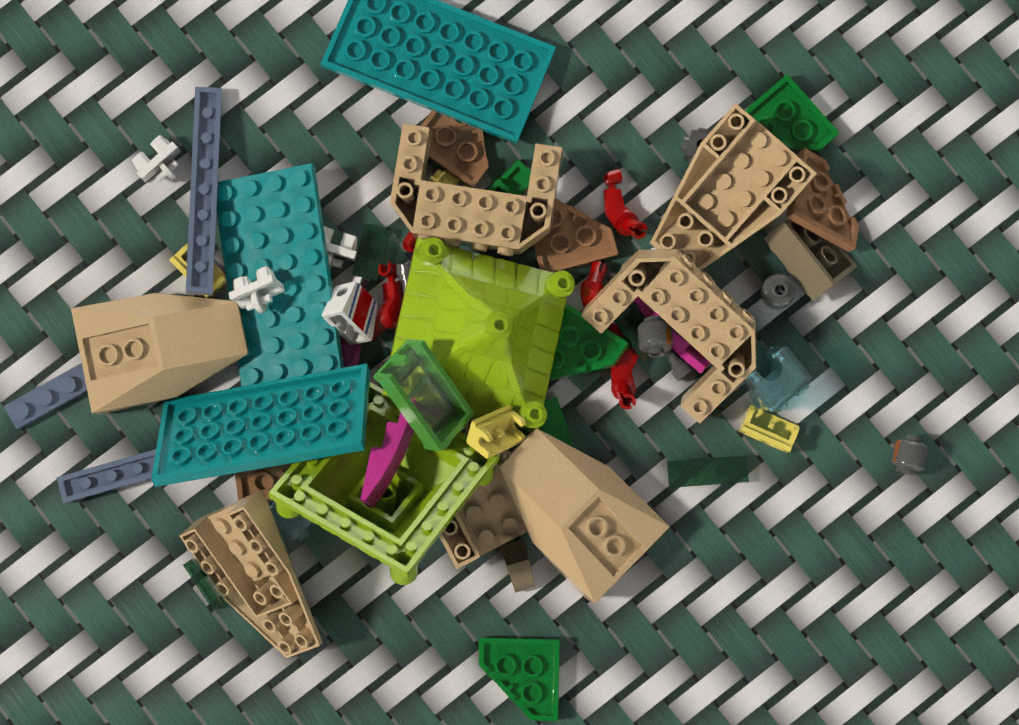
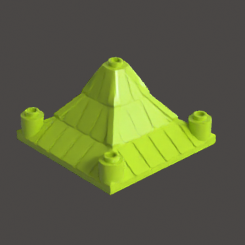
(486, 325)
(411, 510)

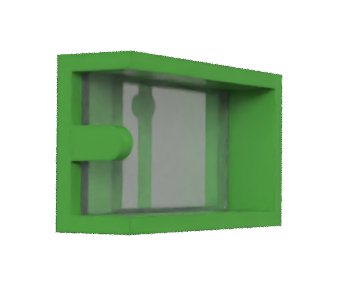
(424, 394)

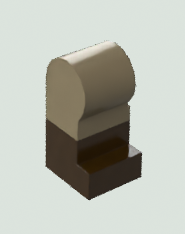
(518, 565)

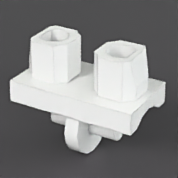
(148, 168)
(346, 249)
(257, 293)

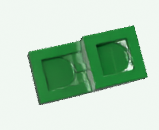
(514, 180)

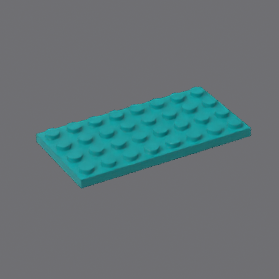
(442, 61)
(279, 225)
(262, 425)

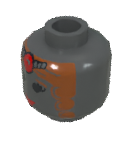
(655, 336)
(909, 455)

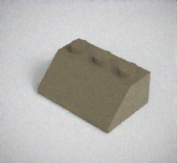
(809, 258)

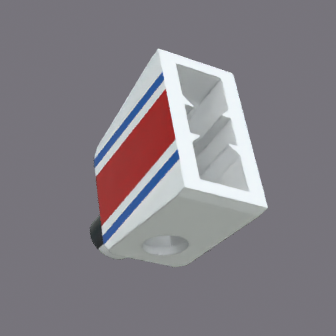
(352, 311)

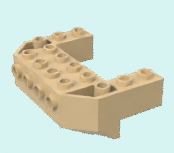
(469, 214)
(695, 310)

